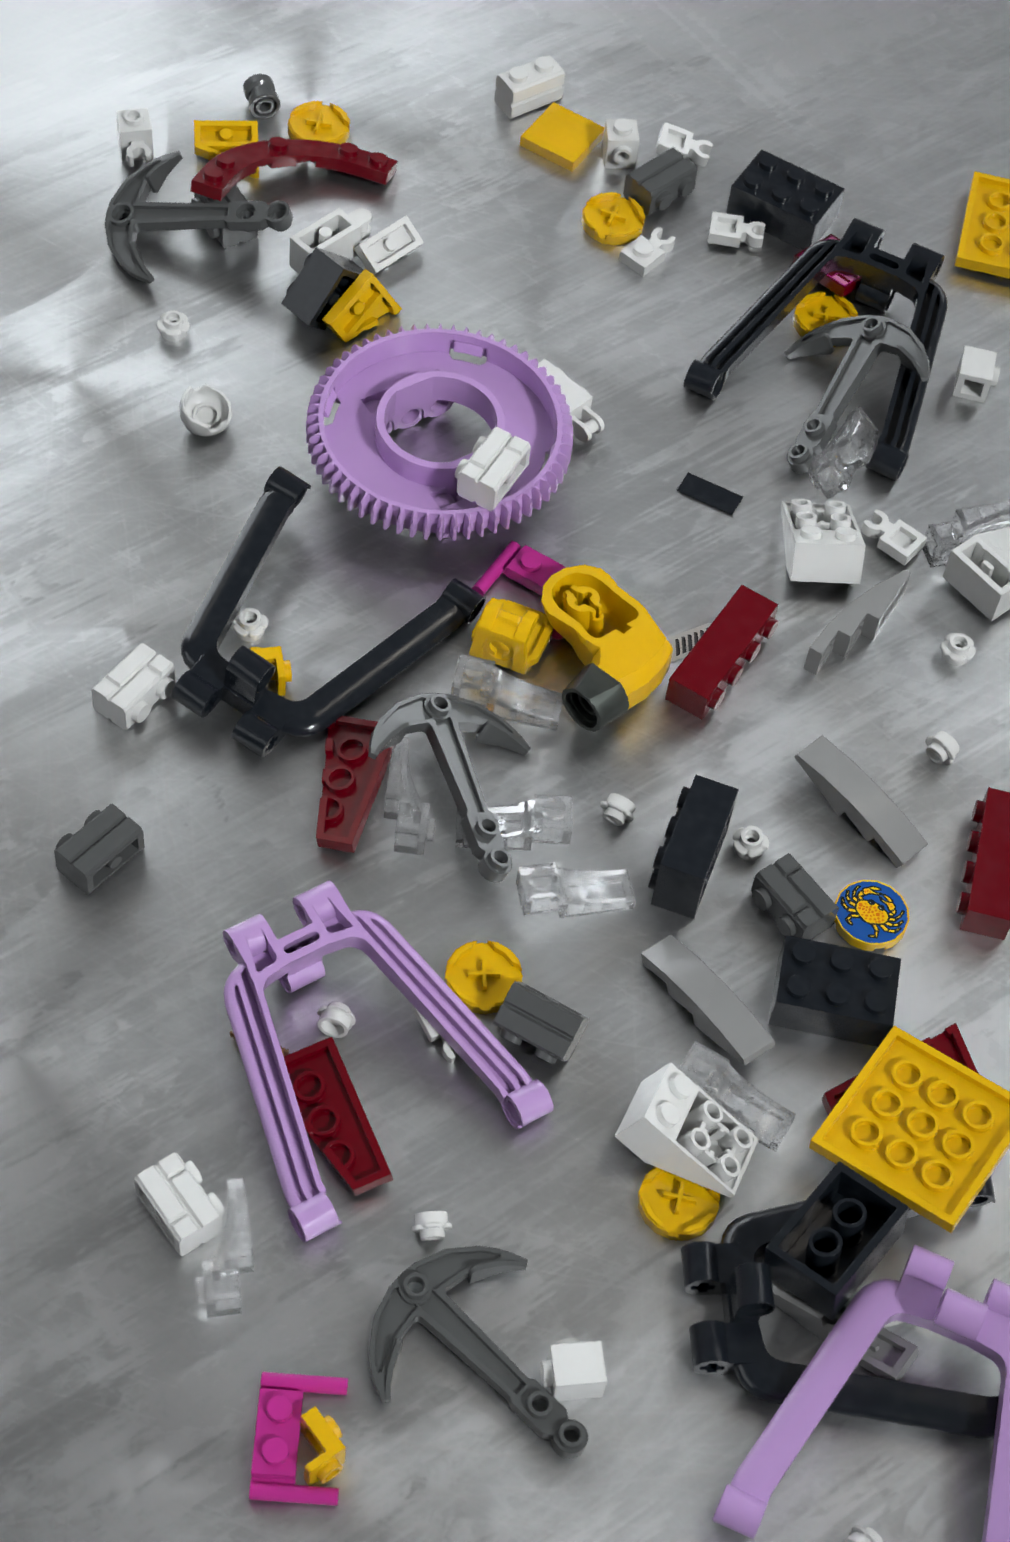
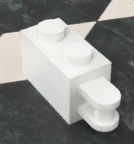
(333, 233)
(584, 420)

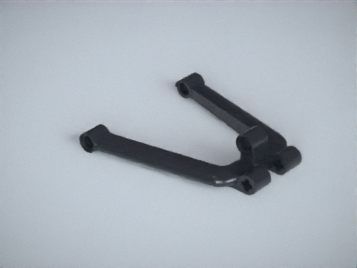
(881, 278)
(246, 676)
(740, 1349)

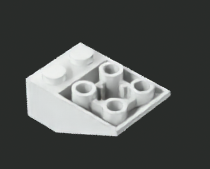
(822, 542)
(982, 571)
(686, 1132)

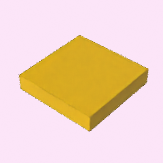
(562, 136)

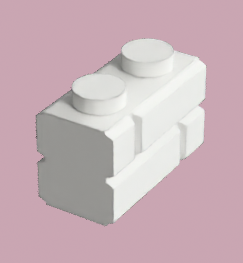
(529, 86)
(492, 468)
(134, 687)
(180, 1203)

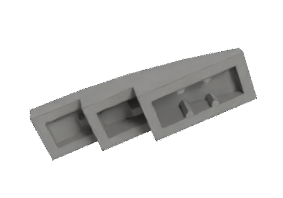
(861, 616)
(864, 802)
(709, 999)
(886, 1357)

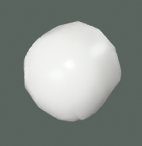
(205, 410)

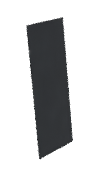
(710, 493)

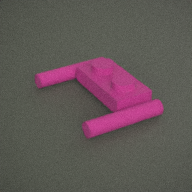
(523, 566)
(278, 1438)

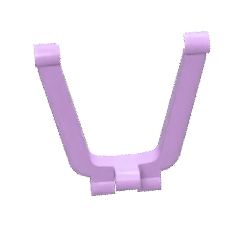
(298, 962)
(911, 1300)

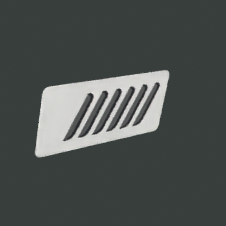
(685, 641)

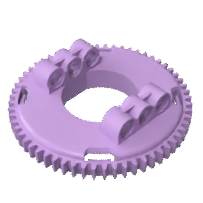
(414, 377)

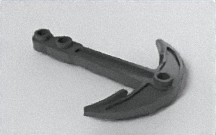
(131, 214)
(866, 339)
(442, 720)
(464, 1338)

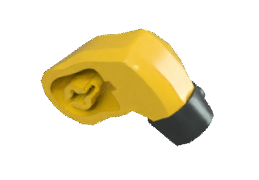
(613, 639)

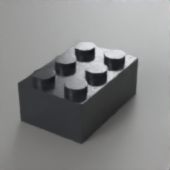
(786, 199)
(692, 845)
(835, 991)
(835, 1240)

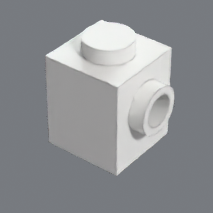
(620, 137)
(976, 374)
(574, 1370)

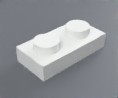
(389, 245)

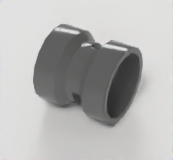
(261, 96)

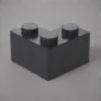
(320, 286)

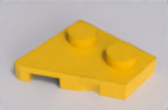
(218, 136)
(360, 307)

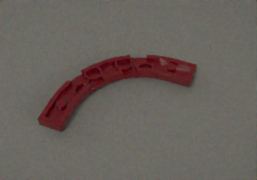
(239, 162)

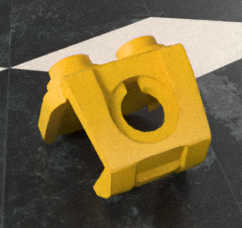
(510, 635)

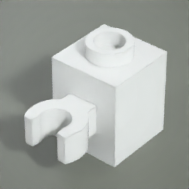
(134, 135)

